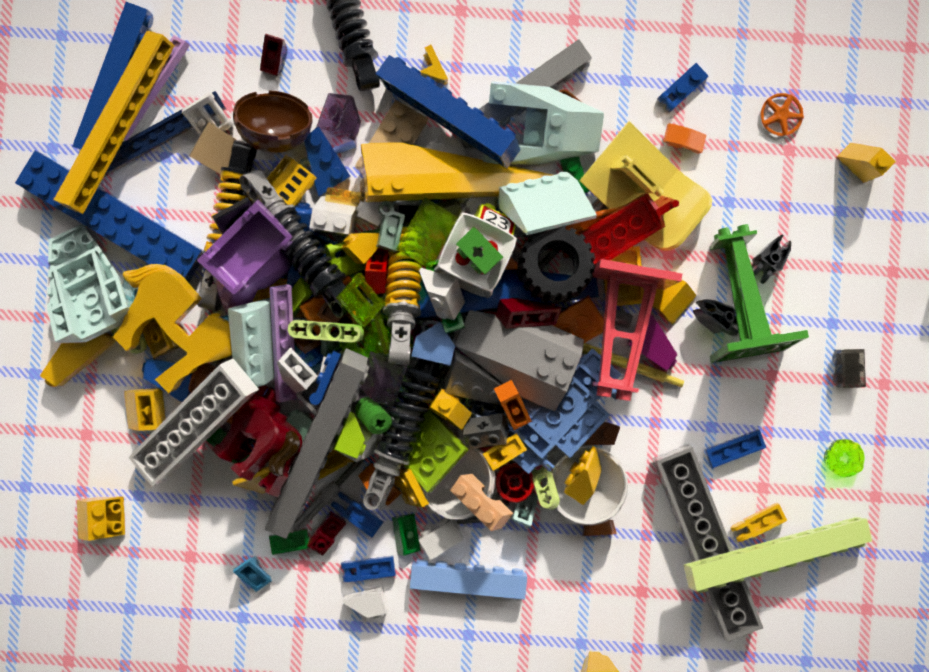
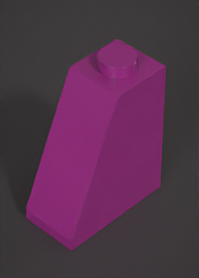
(657, 346)

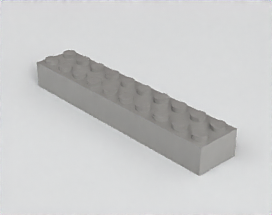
(318, 443)
(705, 538)

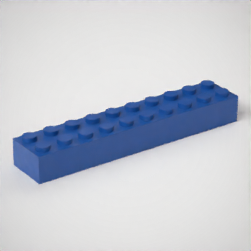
(113, 219)

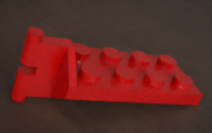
(627, 226)

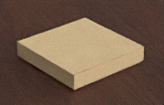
(213, 148)

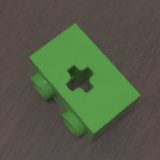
(490, 257)

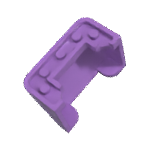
(245, 248)

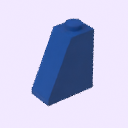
(155, 367)

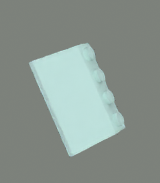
(545, 203)
(252, 340)

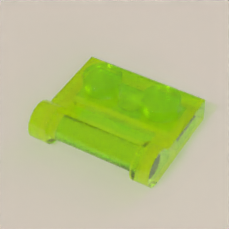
(357, 304)

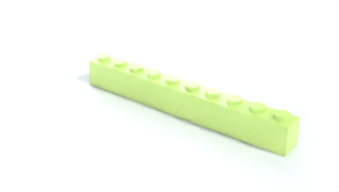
(777, 553)

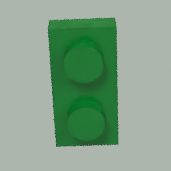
(574, 168)
(295, 541)

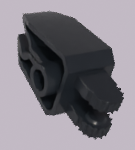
(771, 258)
(716, 316)

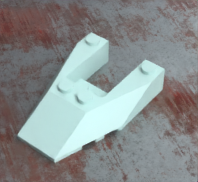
(554, 123)

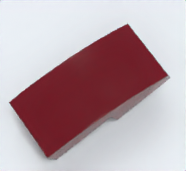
(326, 532)

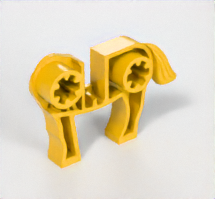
(169, 299)

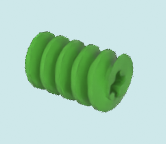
(373, 415)

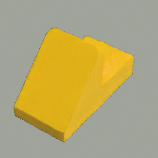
(436, 70)
(504, 453)

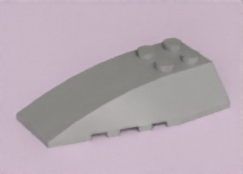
(534, 358)

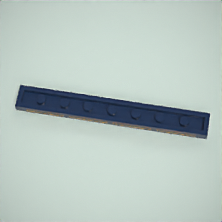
(155, 136)

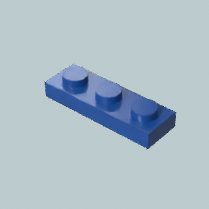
(735, 448)

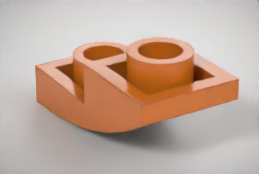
(685, 137)

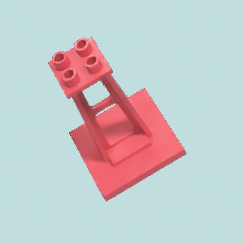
(650, 280)

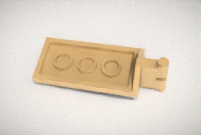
(398, 126)

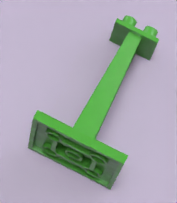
(750, 314)

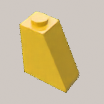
(866, 161)

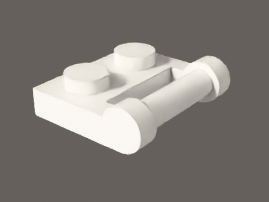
(199, 117)

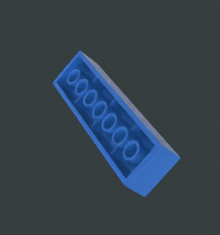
(449, 111)

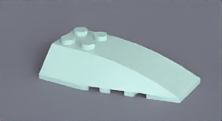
(83, 288)

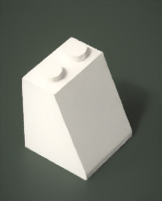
(333, 218)

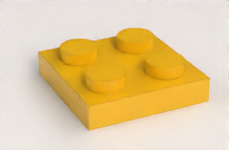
(410, 488)

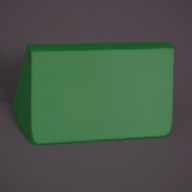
(406, 534)

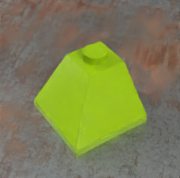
(350, 438)

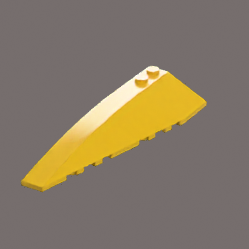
(418, 173)

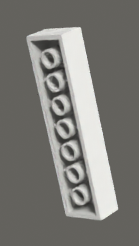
(193, 422)

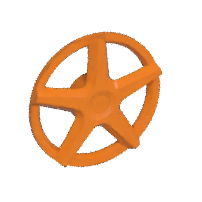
(782, 114)

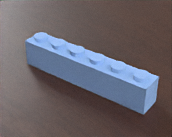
(468, 580)

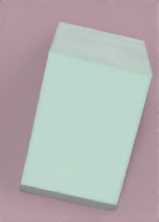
(524, 511)

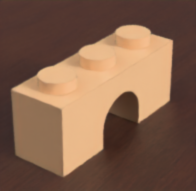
(488, 511)

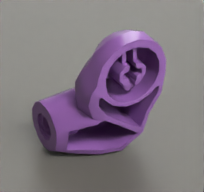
(266, 276)

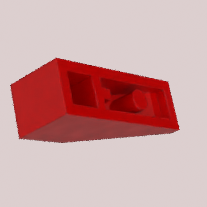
(377, 271)

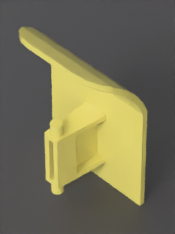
(637, 167)

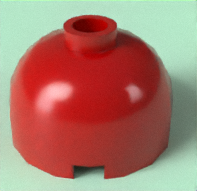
(514, 483)

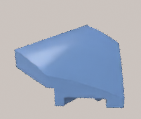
(434, 345)

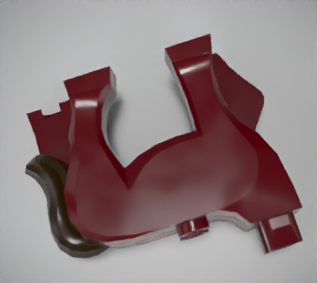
(274, 437)

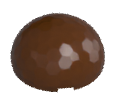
(272, 121)

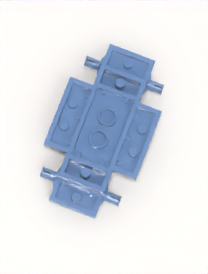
(570, 423)

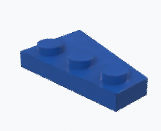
(324, 162)

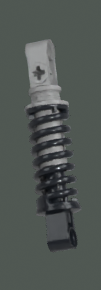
(359, 51)
(303, 251)
(397, 445)

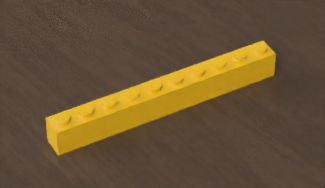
(114, 122)

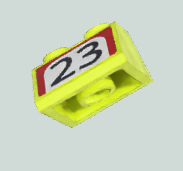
(488, 213)

